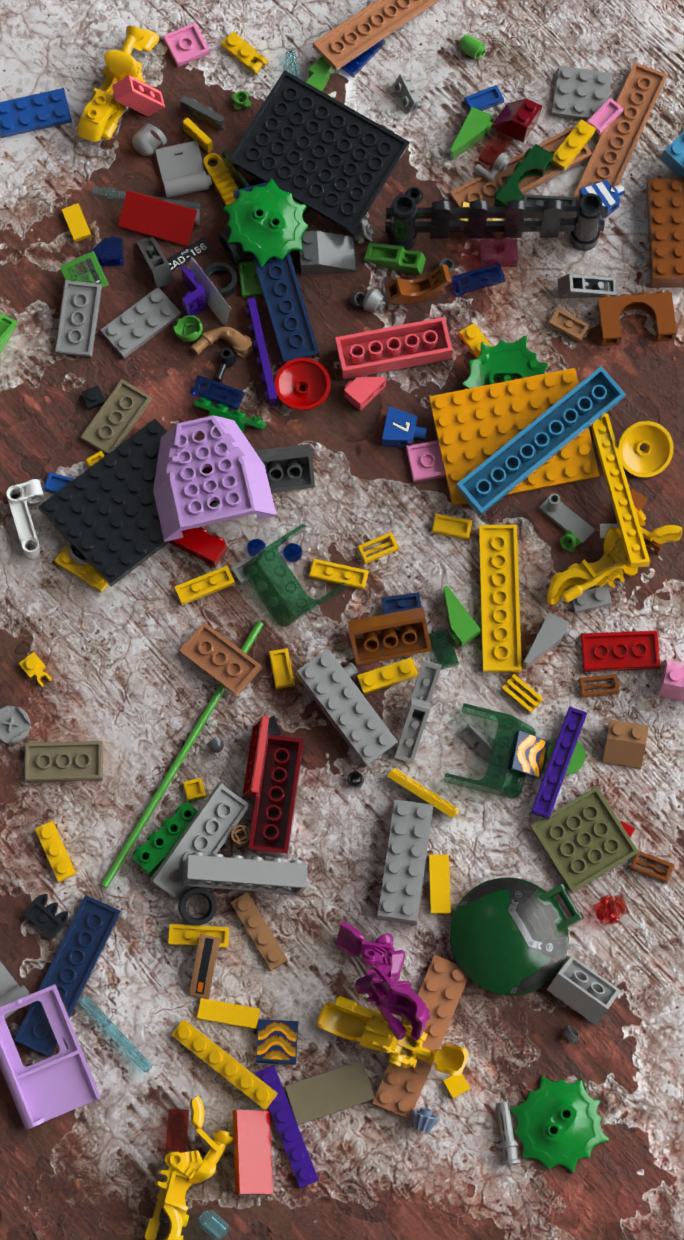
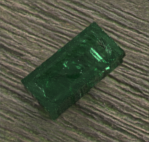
(443, 649)

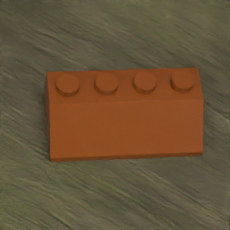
(378, 640)

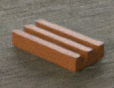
(599, 686)
(648, 873)

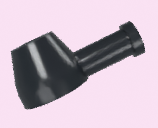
(224, 362)

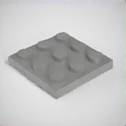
(580, 92)

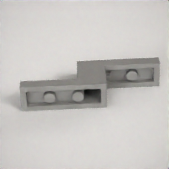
(417, 711)

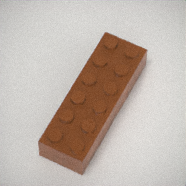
(666, 232)

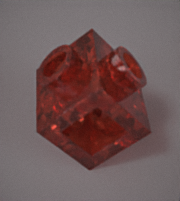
(611, 909)

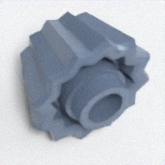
(423, 1119)

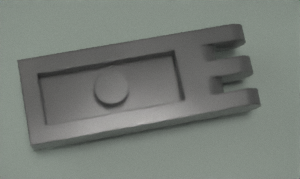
(202, 112)

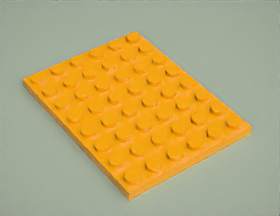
(484, 418)

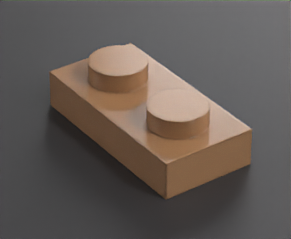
(569, 325)

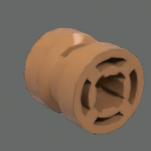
(240, 840)

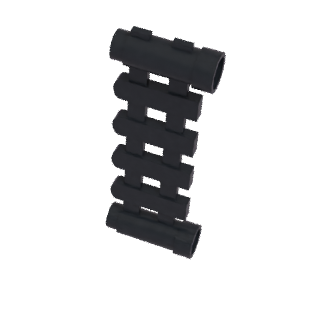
(583, 230)

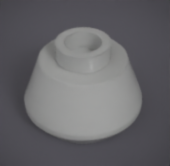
(374, 301)

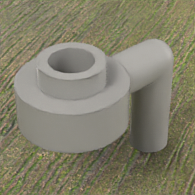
(500, 164)

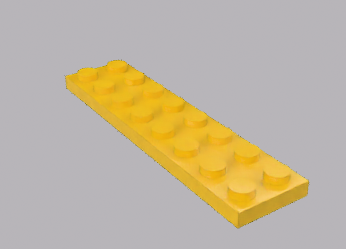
(500, 599)

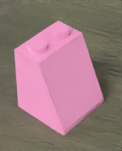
(672, 680)

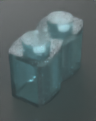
(213, 1225)

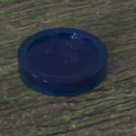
(255, 546)
(292, 552)

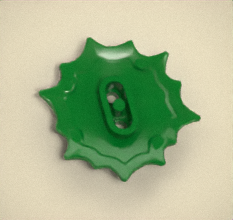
(258, 233)
(504, 363)
(574, 1135)

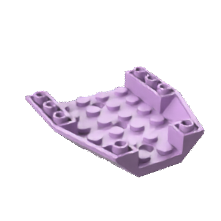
(186, 492)

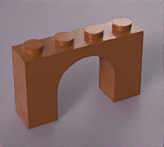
(657, 305)

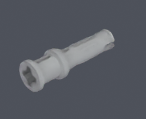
(508, 1143)

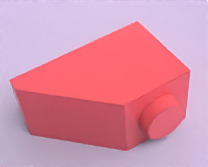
(363, 390)

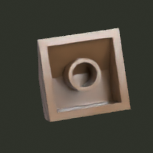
(625, 744)

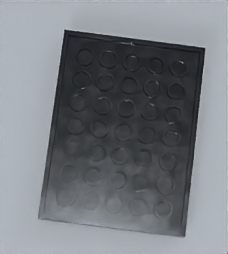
(319, 151)
(112, 507)

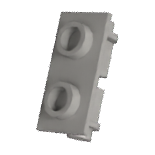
(404, 87)
(364, 231)
(475, 734)

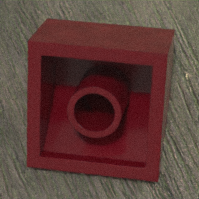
(518, 118)

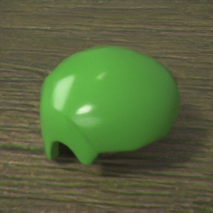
(188, 328)

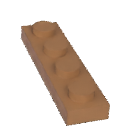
(259, 931)

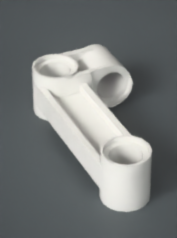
(30, 493)

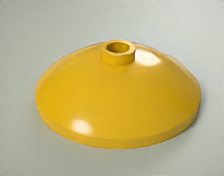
(657, 449)

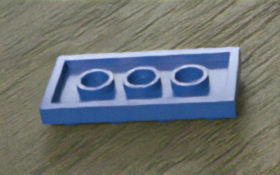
(34, 113)

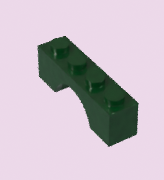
(535, 163)

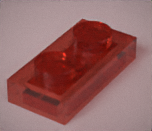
(498, 144)
(177, 1130)

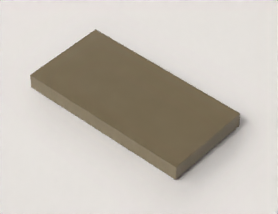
(116, 417)
(63, 761)
(329, 1092)

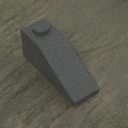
(155, 261)
(586, 286)

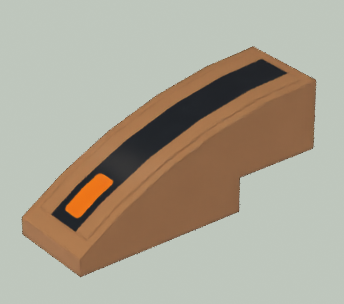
(204, 966)

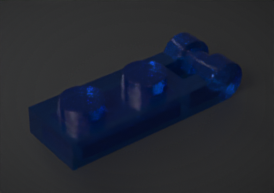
(359, 62)
(478, 279)
(217, 392)

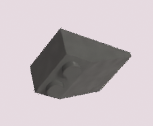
(326, 253)

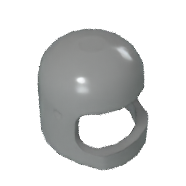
(145, 142)

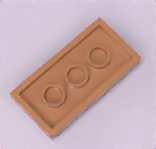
(220, 659)

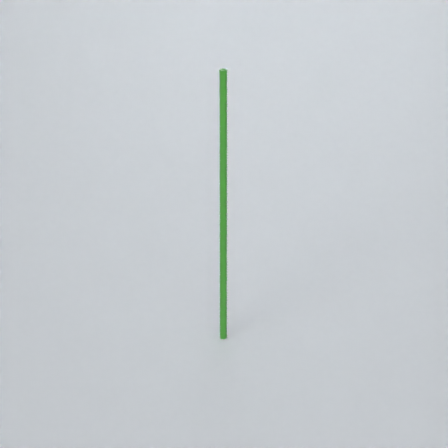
(174, 767)

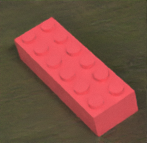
(393, 348)

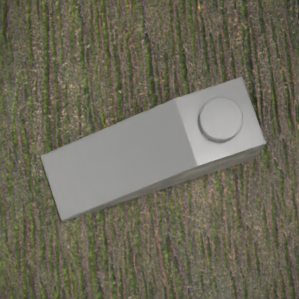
(549, 637)

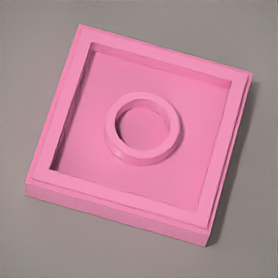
(186, 44)
(425, 461)

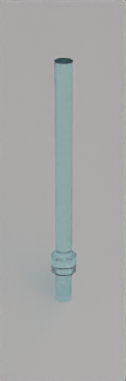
(111, 193)

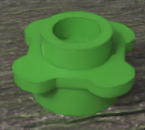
(241, 95)
(570, 547)

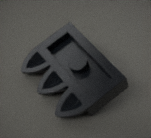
(45, 917)

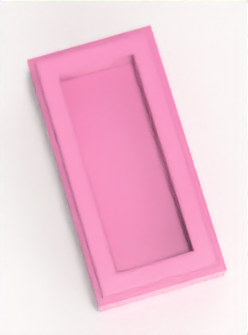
(605, 115)

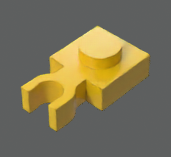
(34, 667)

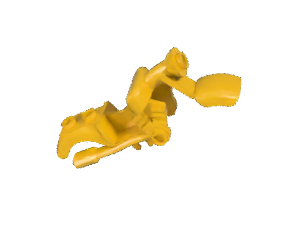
(118, 64)
(608, 567)
(370, 1029)
(183, 1171)

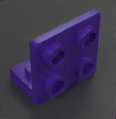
(195, 300)

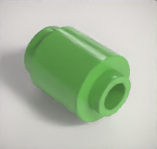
(472, 46)

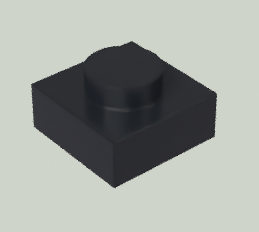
(93, 397)

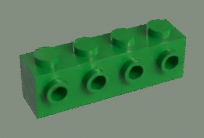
(159, 844)

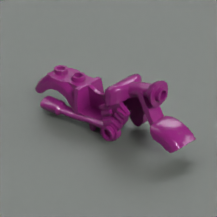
(383, 981)

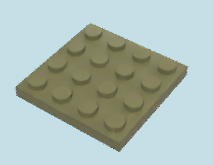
(584, 839)

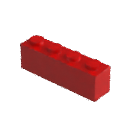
(201, 545)

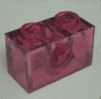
(507, 258)

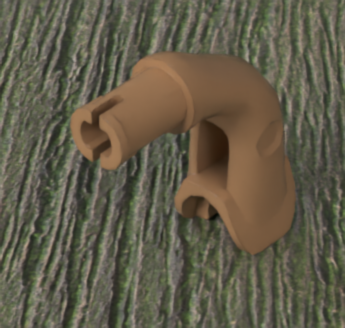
(241, 343)

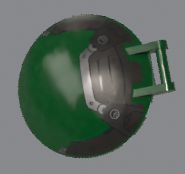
(511, 935)

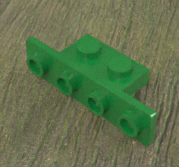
(238, 416)

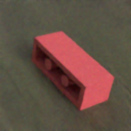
(138, 96)

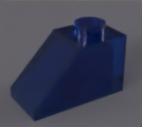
(110, 251)

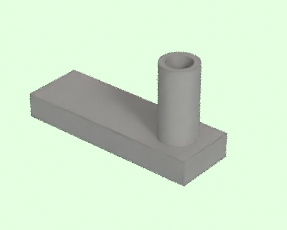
(566, 518)

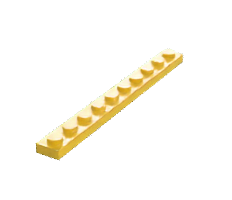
(620, 493)

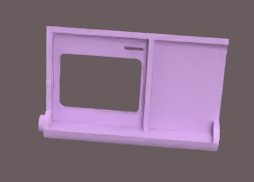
(54, 1083)

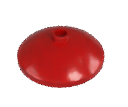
(299, 374)

